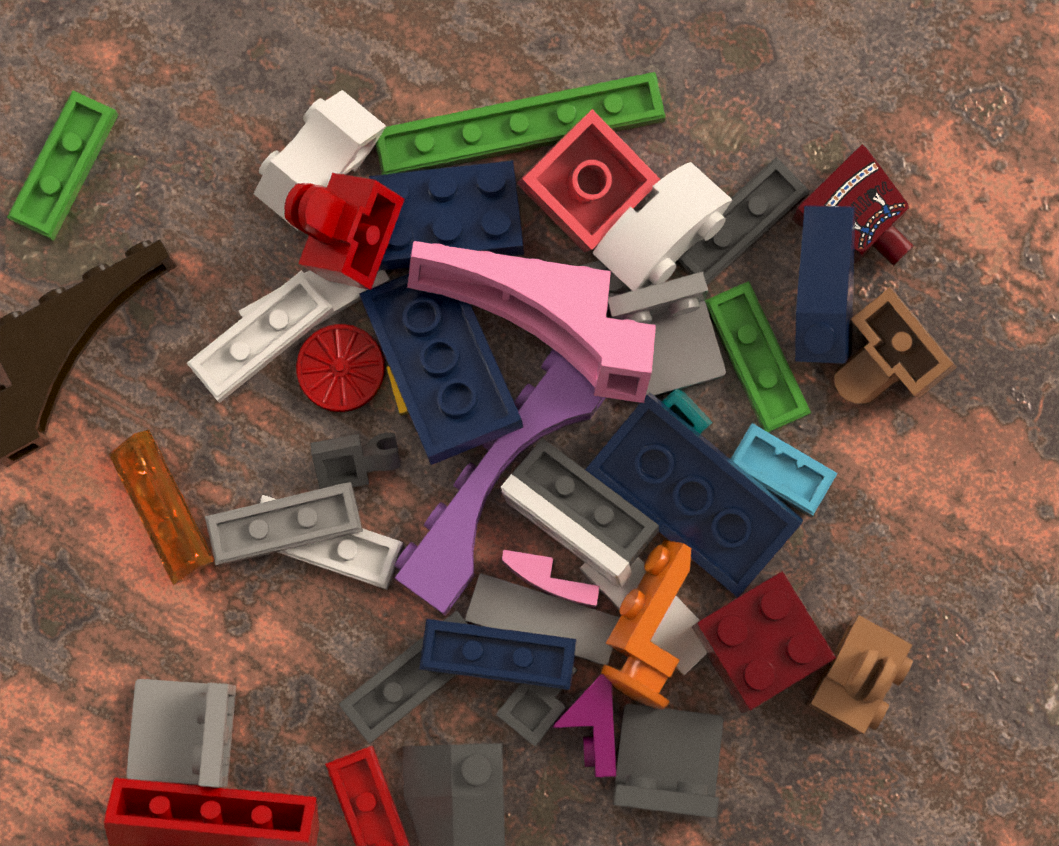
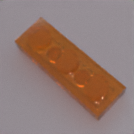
(161, 507)

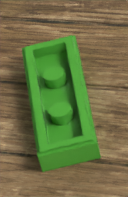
(62, 165)
(757, 358)

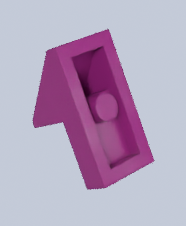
(595, 710)

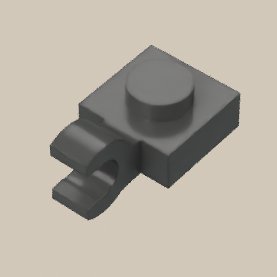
(347, 460)
(532, 710)

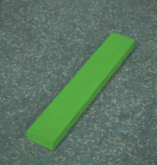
(517, 124)

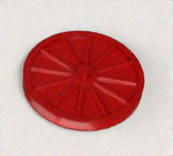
(340, 368)

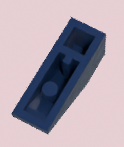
(825, 285)

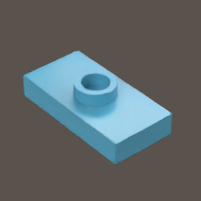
(783, 470)

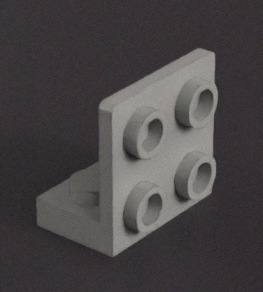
(684, 335)
(181, 732)

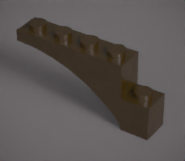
(48, 340)

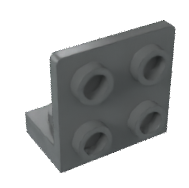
(668, 760)

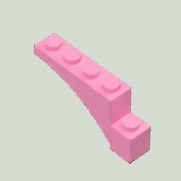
(553, 302)

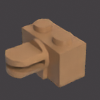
(895, 351)
(860, 676)

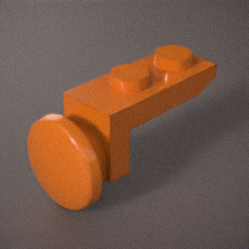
(640, 617)

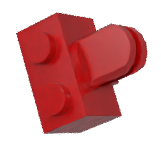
(345, 227)

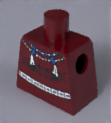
(876, 202)

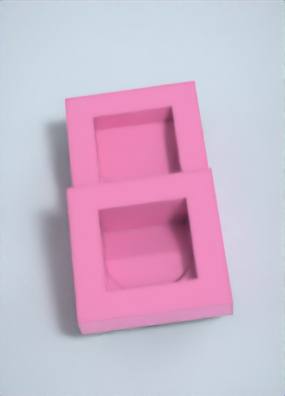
(537, 572)

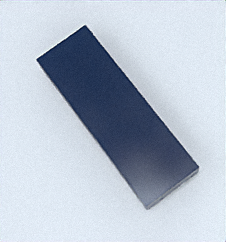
(498, 654)

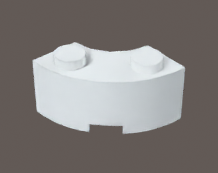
(333, 140)
(676, 216)

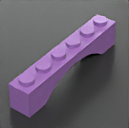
(445, 557)

